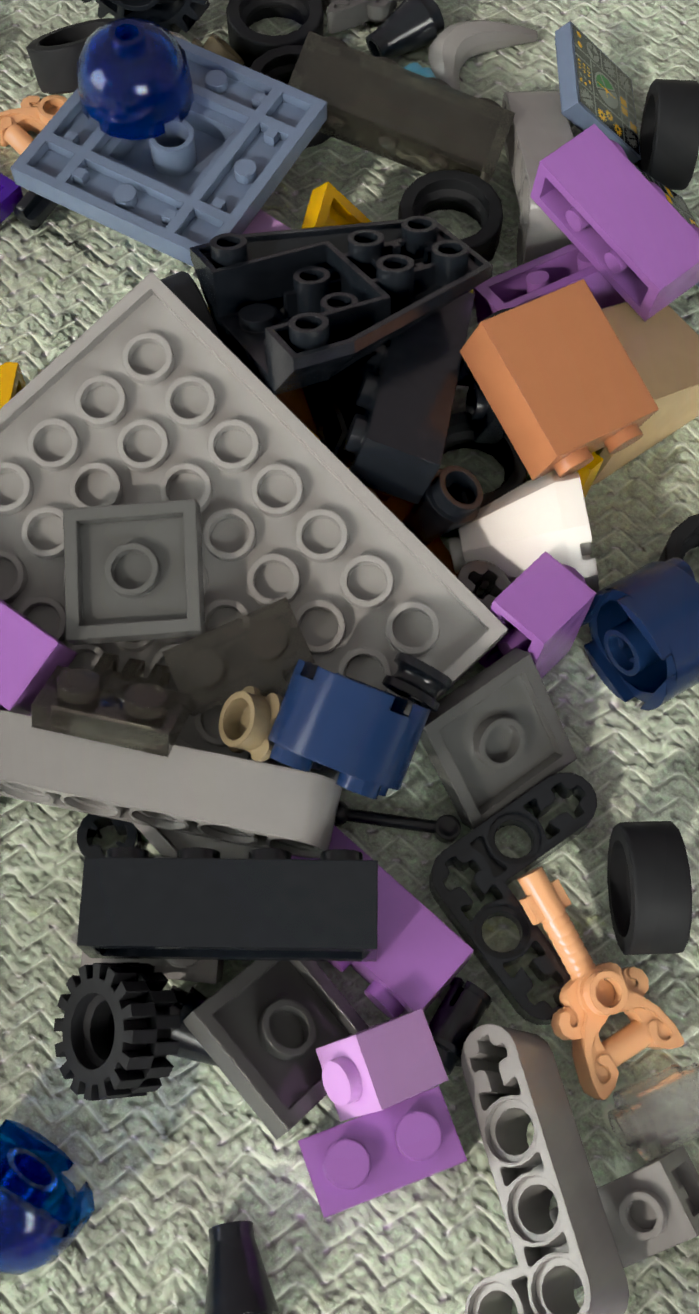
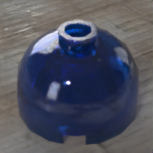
(134, 79)
(37, 1201)

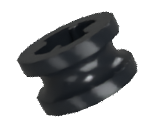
(417, 681)
(90, 828)

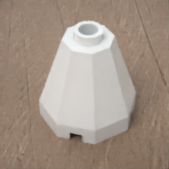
(525, 523)

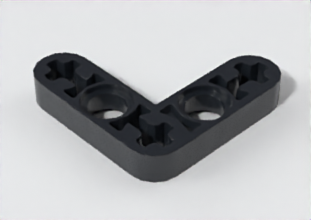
(496, 871)

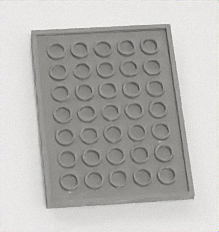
(169, 414)

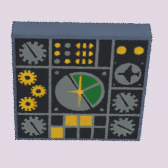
(595, 90)

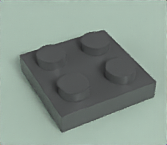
(133, 572)
(496, 738)
(266, 1036)

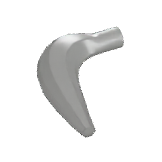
(469, 39)

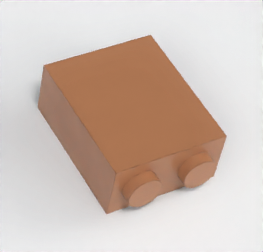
(559, 381)

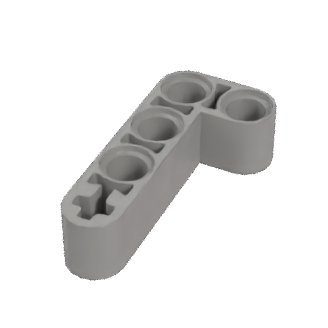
(533, 135)
(510, 1084)

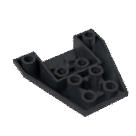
(327, 296)

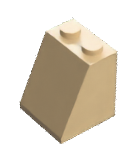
(668, 363)

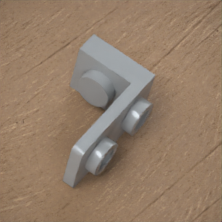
(651, 1207)

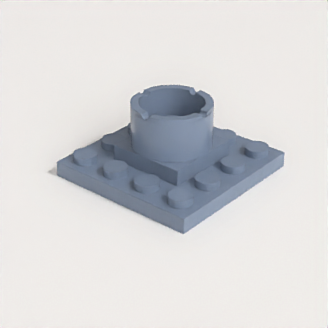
(194, 178)

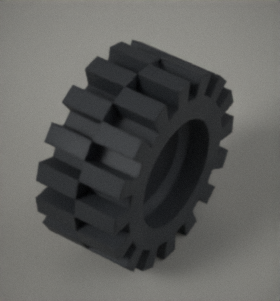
(116, 1030)

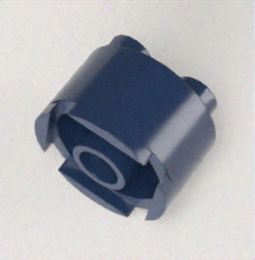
(647, 633)
(346, 728)

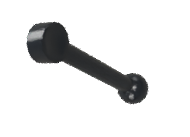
(445, 828)

